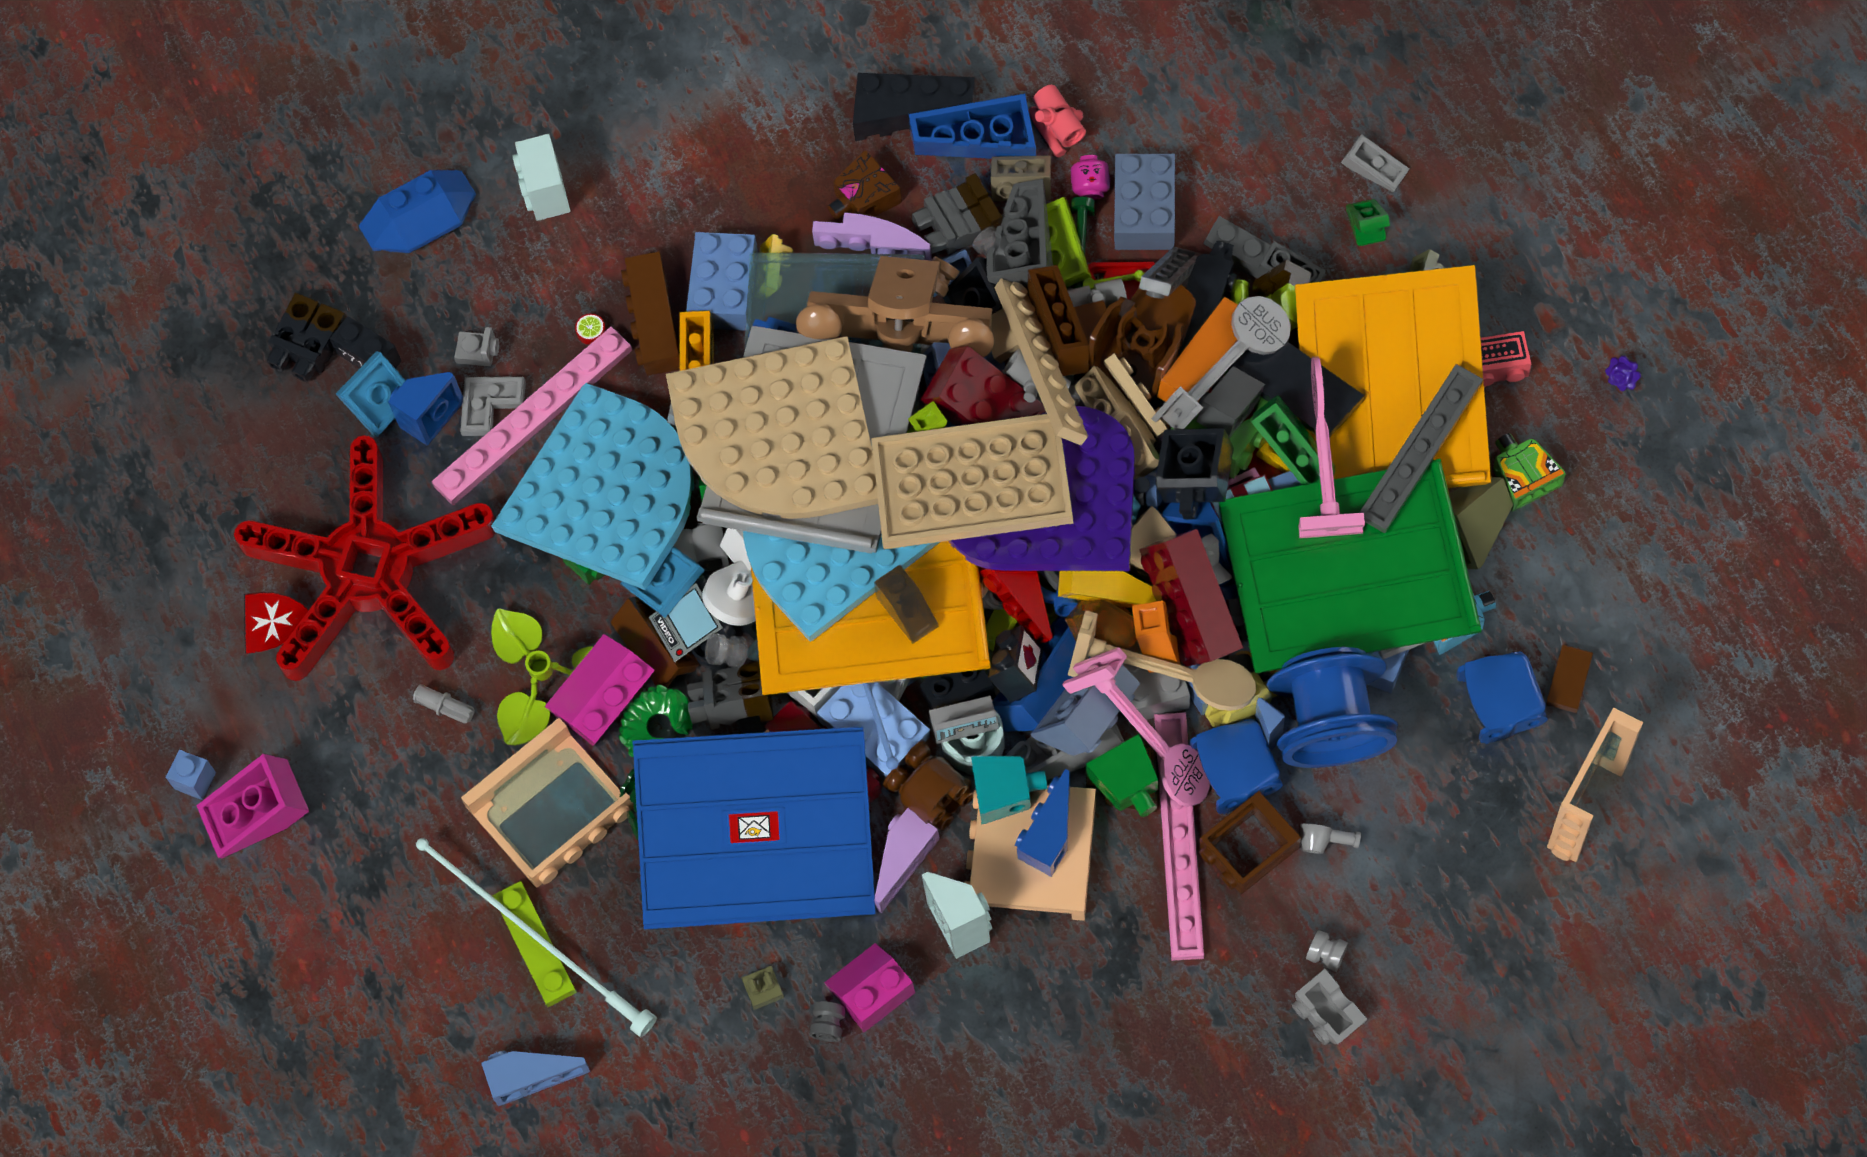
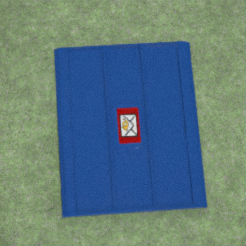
(753, 827)

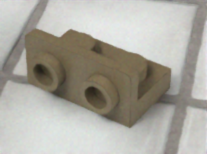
(1017, 169)

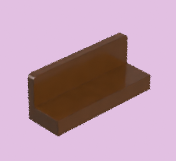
(643, 640)

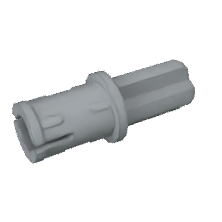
(443, 704)

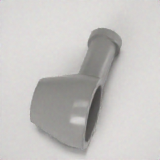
(1316, 838)

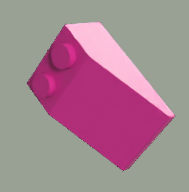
(252, 805)

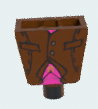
(864, 189)

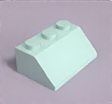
(958, 913)

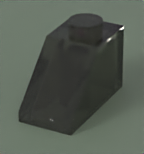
(905, 604)

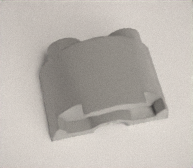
(1327, 1009)

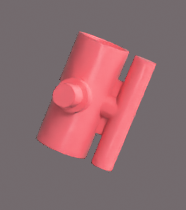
(1056, 120)

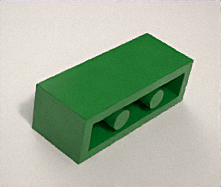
(1289, 440)

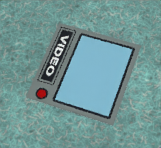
(686, 624)

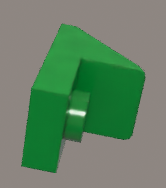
(1368, 221)

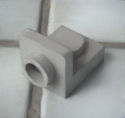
(476, 348)

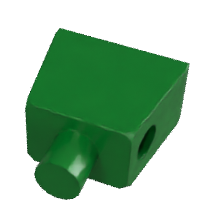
(1126, 776)

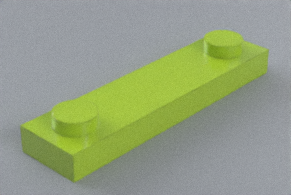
(543, 965)

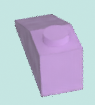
(905, 849)

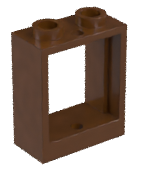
(1271, 820)

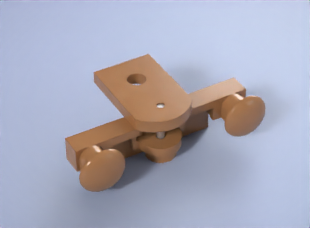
(899, 292)

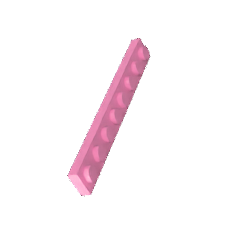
(531, 416)

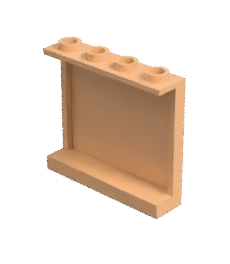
(1016, 885)

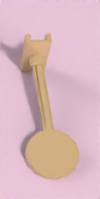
(1216, 683)

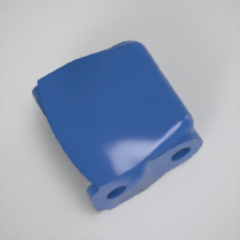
(1503, 695)
(1237, 763)

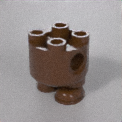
(932, 788)

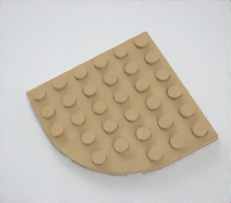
(779, 430)

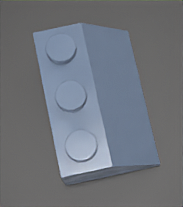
(1082, 717)

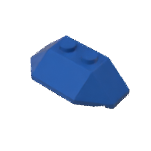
(418, 211)

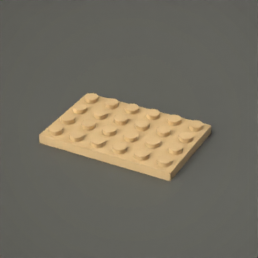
(970, 481)

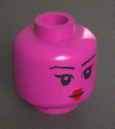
(1090, 177)

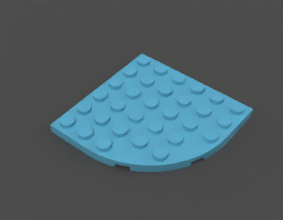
(604, 489)
(820, 582)

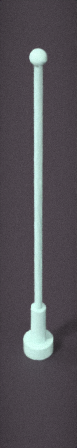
(641, 1021)

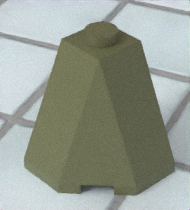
(1479, 518)

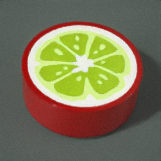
(589, 328)

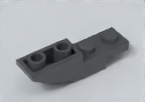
(1253, 254)

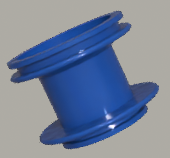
(1332, 708)

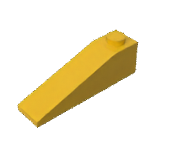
(1113, 586)

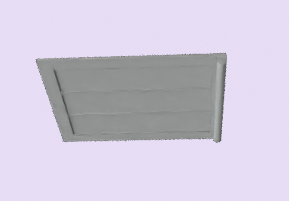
(888, 393)

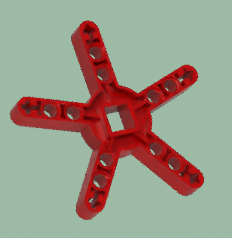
(336, 557)

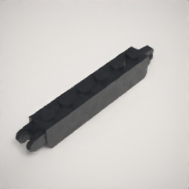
(1208, 284)

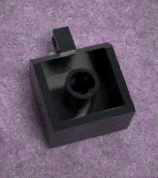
(1194, 468)

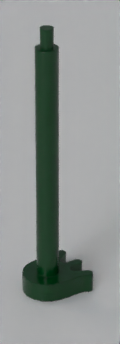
(1083, 207)

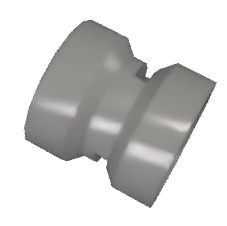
(1329, 951)

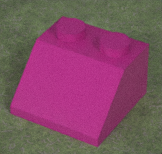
(871, 986)

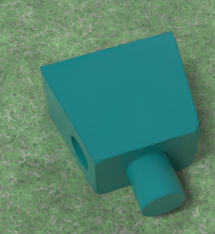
(1004, 786)

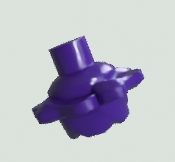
(1623, 373)

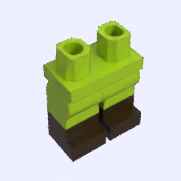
(1280, 287)

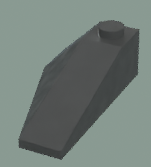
(1023, 236)

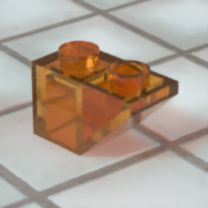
(1112, 623)

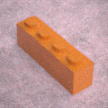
(1202, 352)

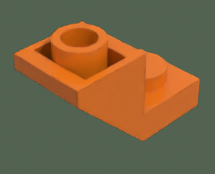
(1154, 633)

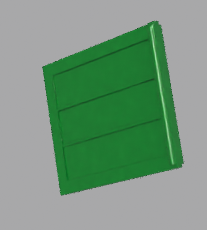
(1347, 589)

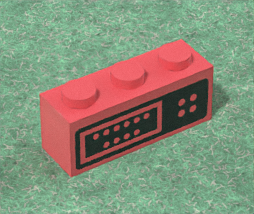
(1505, 358)

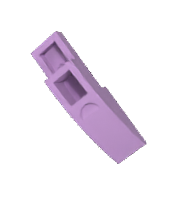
(869, 232)

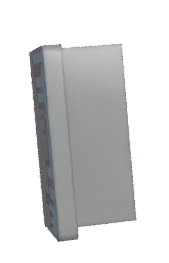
(963, 719)

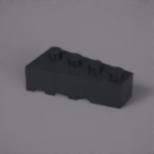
(888, 99)

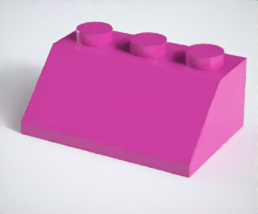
(599, 689)

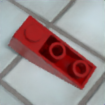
(1021, 599)

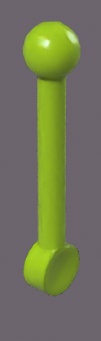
(1136, 276)

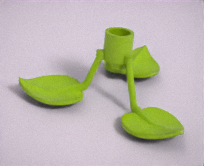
(512, 638)

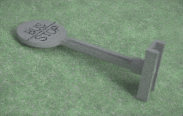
(1259, 327)

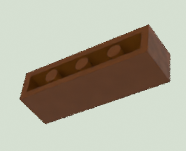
(652, 313)
(1058, 319)

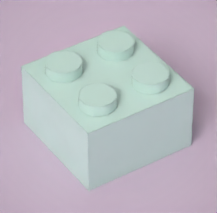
(540, 177)

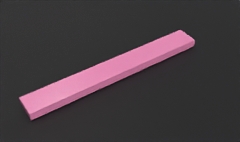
(1179, 855)

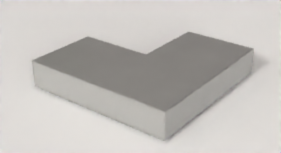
(484, 395)

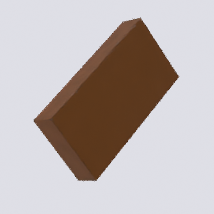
(1569, 678)

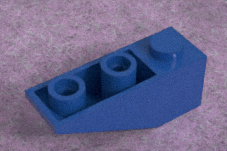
(1047, 837)

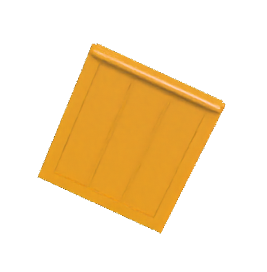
(1397, 346)
(868, 641)

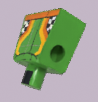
(1526, 470)

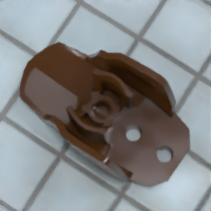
(1144, 333)

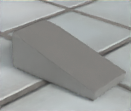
(1374, 163)

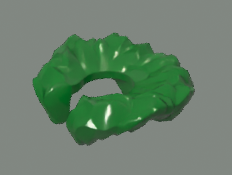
(646, 706)

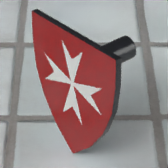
(269, 620)

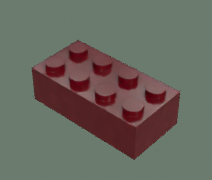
(976, 391)
(1192, 598)

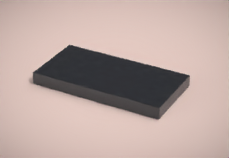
(1289, 376)

